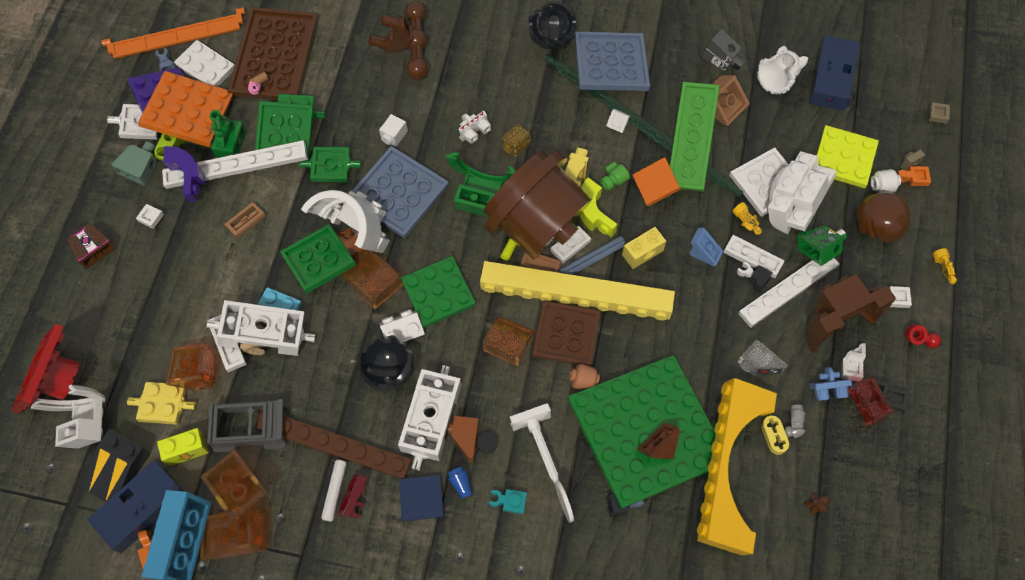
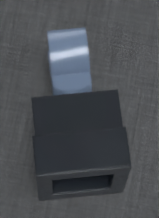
(614, 507)

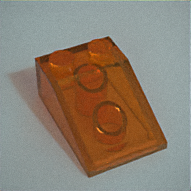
(372, 278)
(234, 485)
(234, 539)

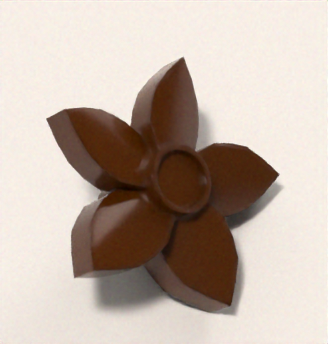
(817, 504)

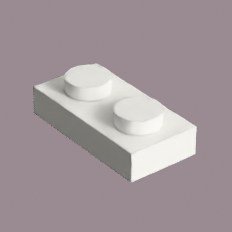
(572, 246)

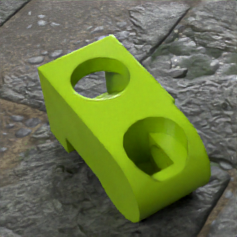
(166, 140)

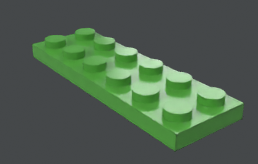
(694, 134)

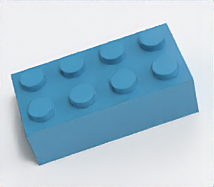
(177, 537)

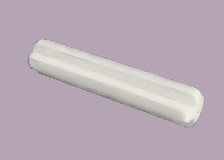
(334, 490)

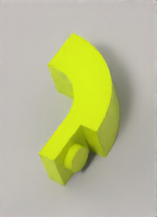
(592, 216)

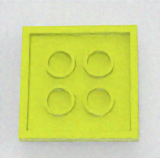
(847, 154)

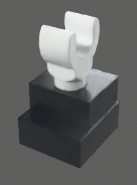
(758, 278)

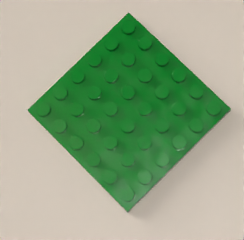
(627, 412)

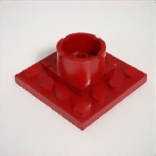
(47, 372)

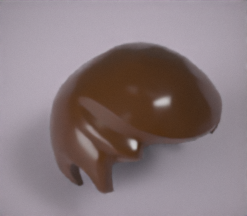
(883, 216)

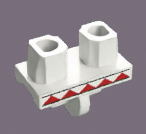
(471, 125)

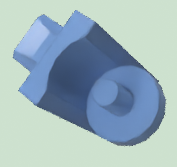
(821, 388)

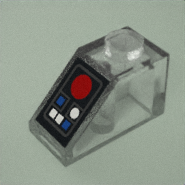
(761, 360)

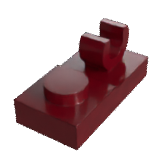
(355, 489)

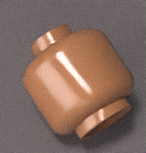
(584, 377)

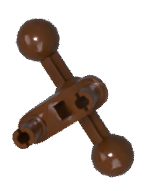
(405, 36)

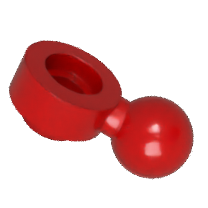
(931, 340)

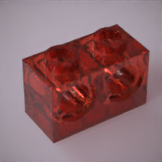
(870, 401)

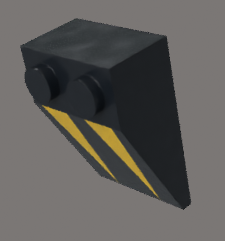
(113, 465)

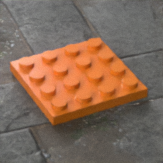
(183, 108)

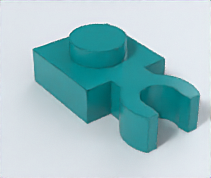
(513, 501)

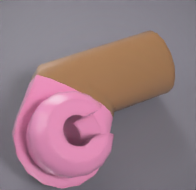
(255, 83)

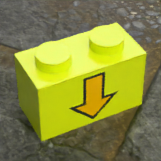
(183, 447)

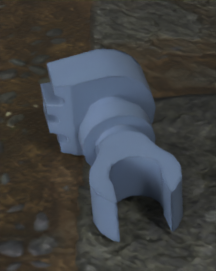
(165, 63)

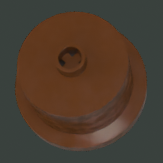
(537, 204)

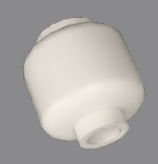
(885, 181)

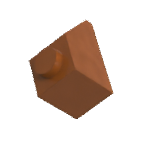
(464, 434)

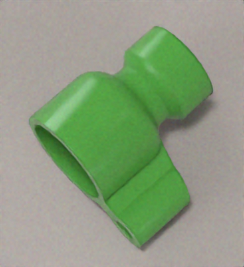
(617, 176)

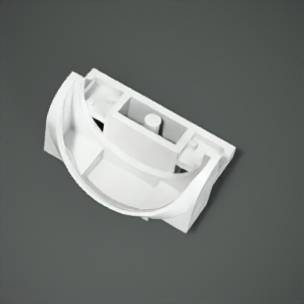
(802, 185)

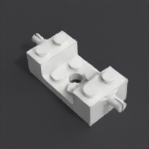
(282, 331)
(425, 435)

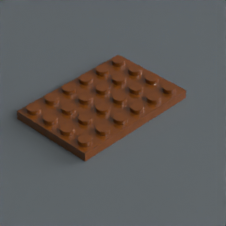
(277, 45)

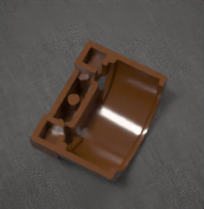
(842, 302)

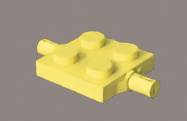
(161, 403)

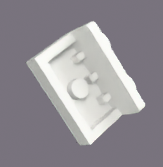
(402, 327)

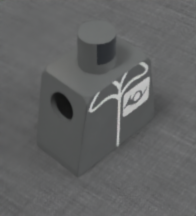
(723, 52)

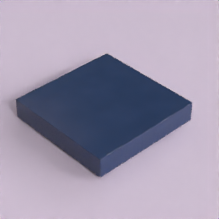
(421, 498)

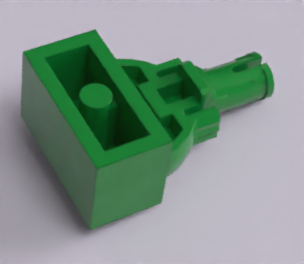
(228, 135)

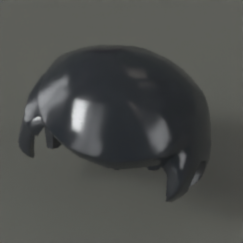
(552, 26)
(386, 364)

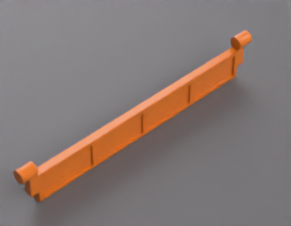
(175, 36)

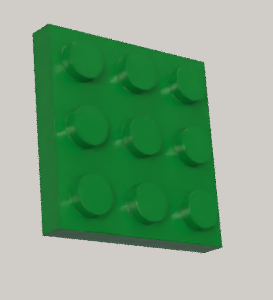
(284, 124)
(317, 258)
(438, 291)

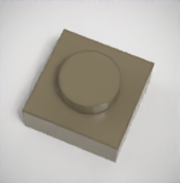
(939, 112)
(912, 159)

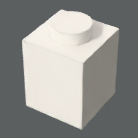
(393, 130)

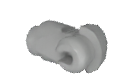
(797, 422)

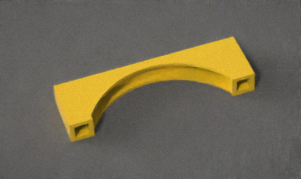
(720, 520)

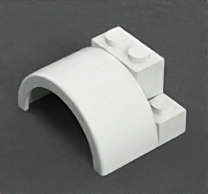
(355, 212)

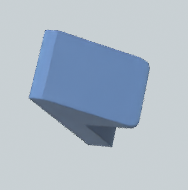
(705, 247)

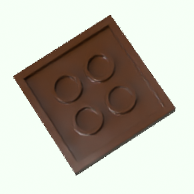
(566, 334)

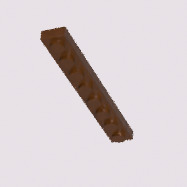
(342, 447)

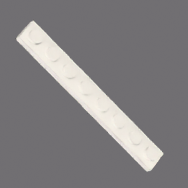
(242, 163)

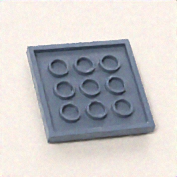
(611, 61)
(402, 189)

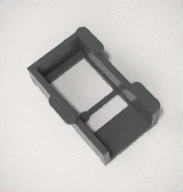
(271, 427)

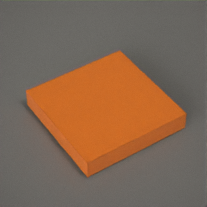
(656, 181)

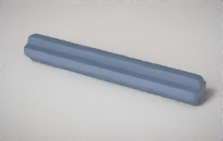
(593, 256)

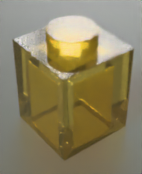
(516, 140)

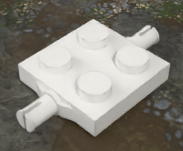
(129, 125)

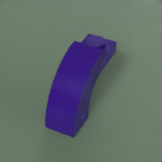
(182, 161)

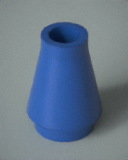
(460, 481)

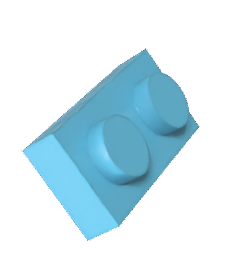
(276, 299)

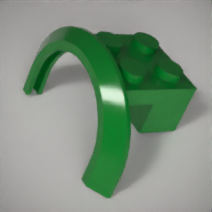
(477, 187)

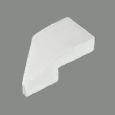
(853, 364)

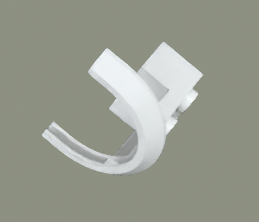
(86, 417)

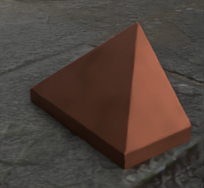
(661, 443)

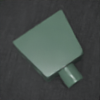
(136, 163)

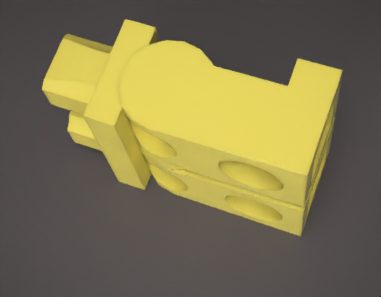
(578, 165)

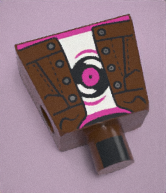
(89, 244)

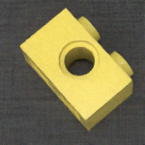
(644, 247)

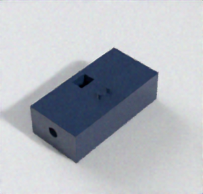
(834, 73)
(133, 507)

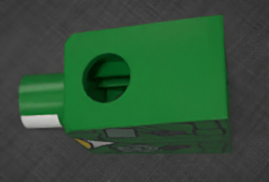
(821, 244)

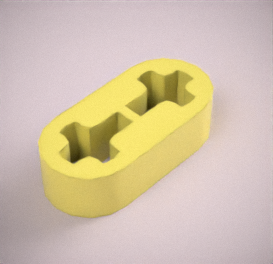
(771, 437)

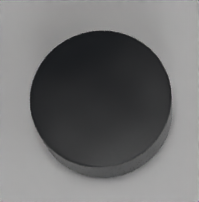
(487, 442)

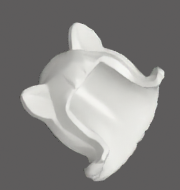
(780, 70)

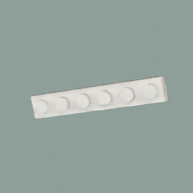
(785, 291)

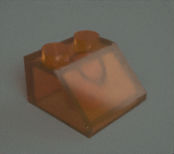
(508, 340)
(192, 367)

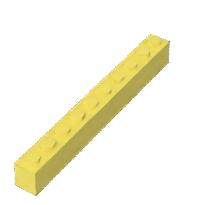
(577, 290)

